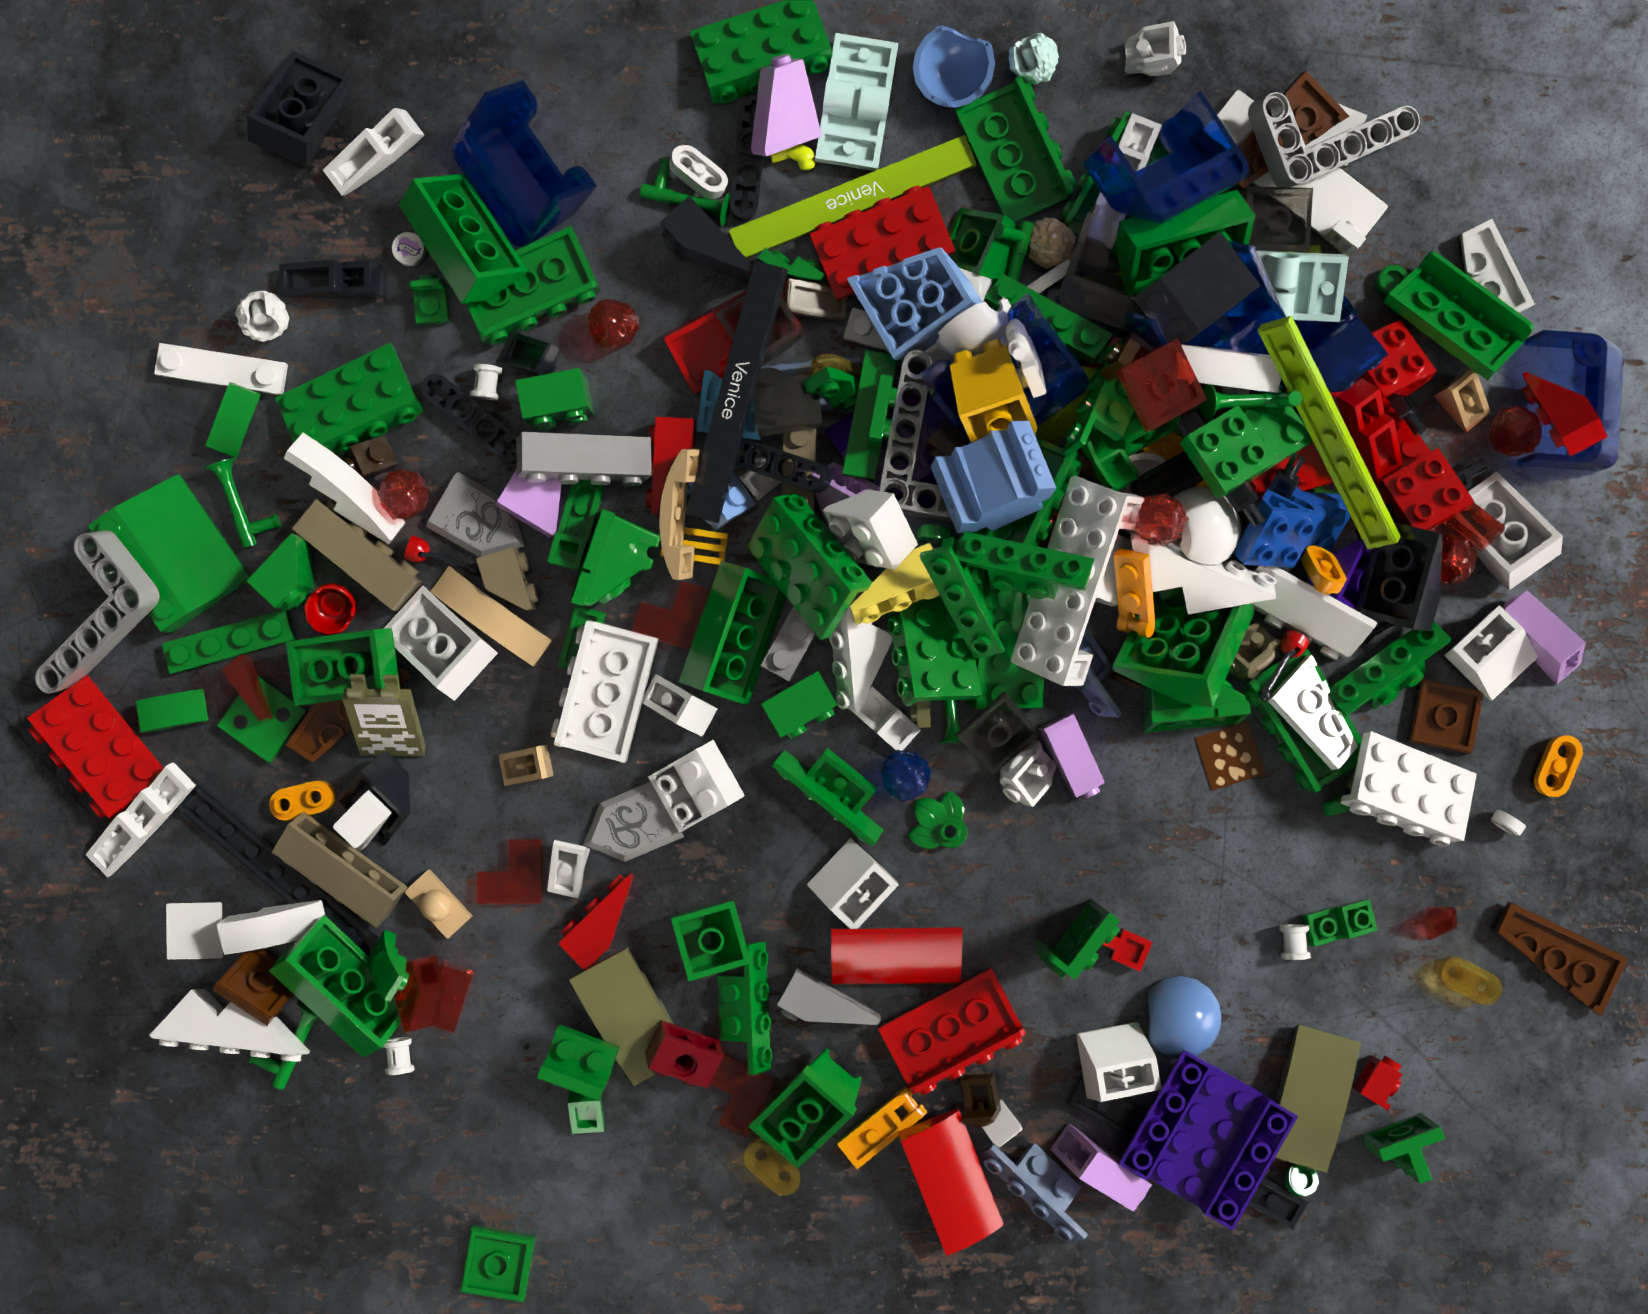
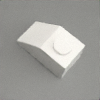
(679, 705)

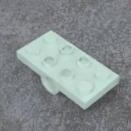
(856, 102)
(1307, 283)

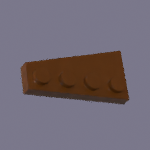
(1314, 113)
(326, 725)
(1568, 958)

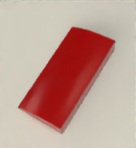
(701, 345)
(896, 955)
(951, 1181)

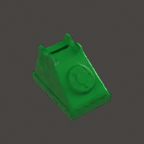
(612, 558)
(1168, 714)
(808, 1110)

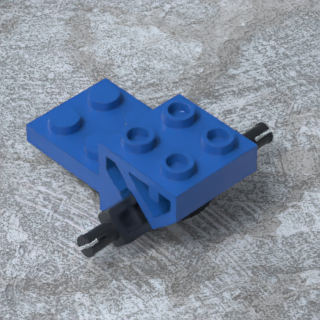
(1291, 523)

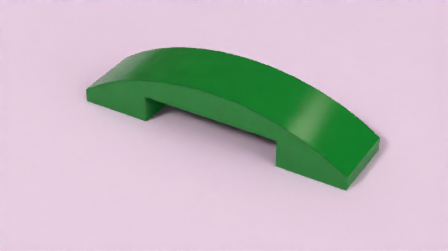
(576, 525)

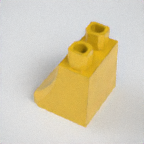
(988, 391)

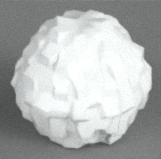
(262, 316)

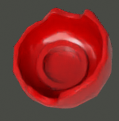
(330, 609)

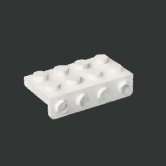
(604, 690)
(1411, 790)

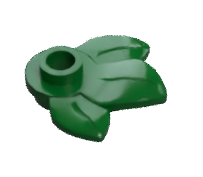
(935, 819)

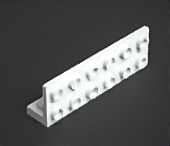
(1340, 205)
(1055, 628)

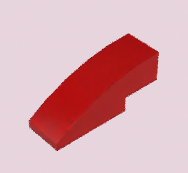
(1371, 429)

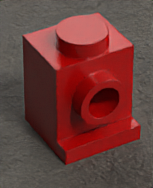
(1379, 1080)

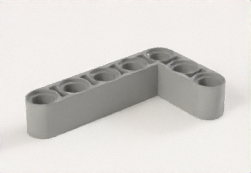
(1331, 150)
(908, 446)
(129, 601)

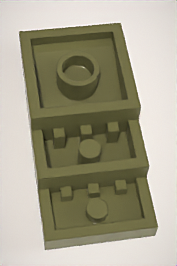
(622, 1009)
(1317, 1090)

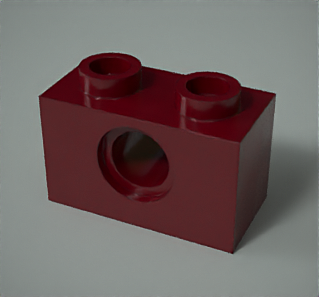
(674, 1041)

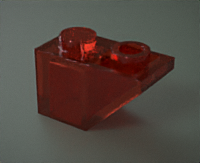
(421, 994)

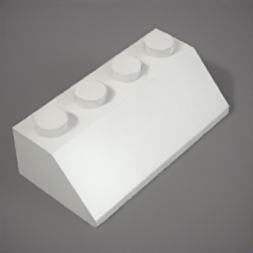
(1314, 615)

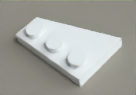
(1492, 266)
(1309, 710)

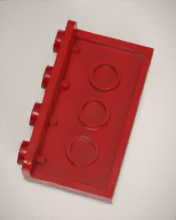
(879, 237)
(95, 747)
(952, 1032)

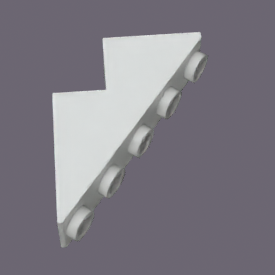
(1203, 585)
(857, 658)
(205, 1022)

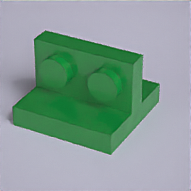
(579, 1062)
(1403, 1144)

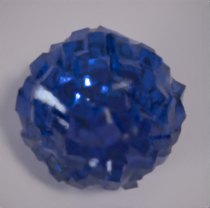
(905, 775)

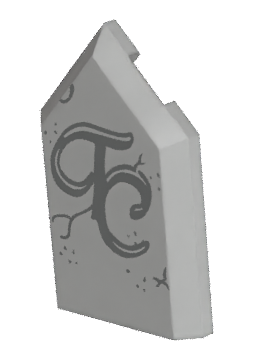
(472, 520)
(631, 824)

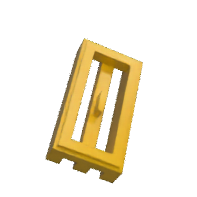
(705, 546)

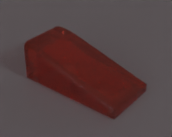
(245, 680)
(456, 989)

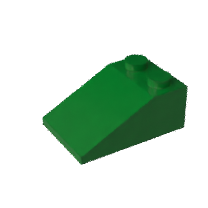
(323, 664)

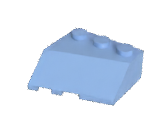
(914, 299)

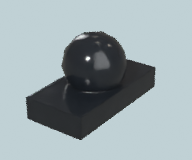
(532, 355)

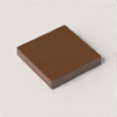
(1445, 716)
(253, 987)

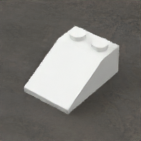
(1527, 539)
(439, 643)

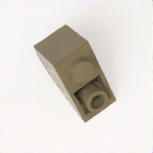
(506, 577)

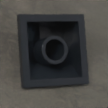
(390, 785)

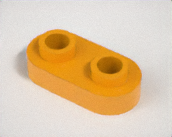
(1323, 570)
(1559, 767)
(301, 800)

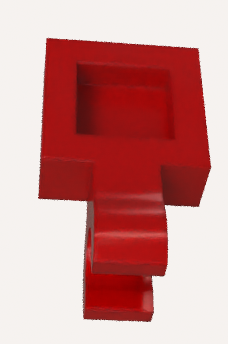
(1129, 949)

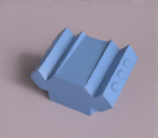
(994, 479)

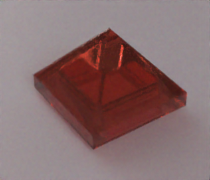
(1440, 921)

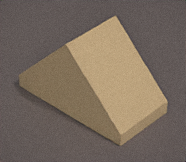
(1464, 400)
(525, 765)

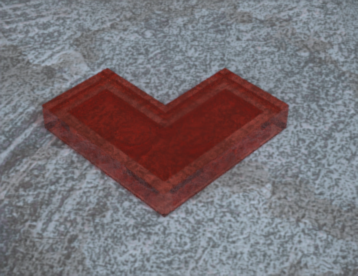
(678, 625)
(521, 883)
(746, 1090)

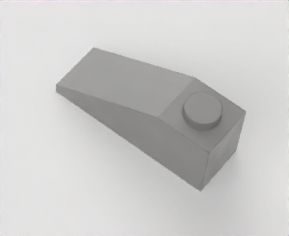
(818, 1002)

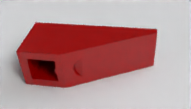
(1568, 413)
(669, 438)
(596, 932)

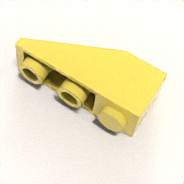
(895, 589)

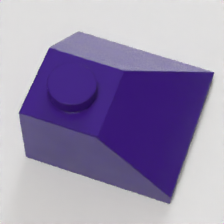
(1354, 563)

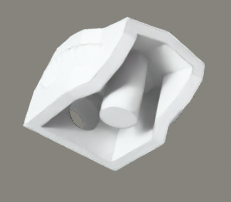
(1154, 50)
(1028, 775)

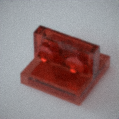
(1161, 385)

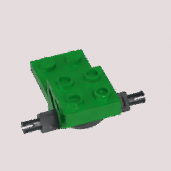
(1240, 448)

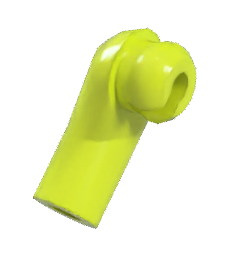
(799, 153)

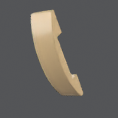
(677, 556)
(491, 616)

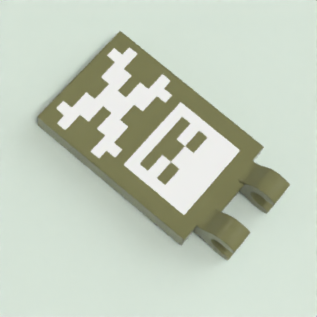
(383, 718)

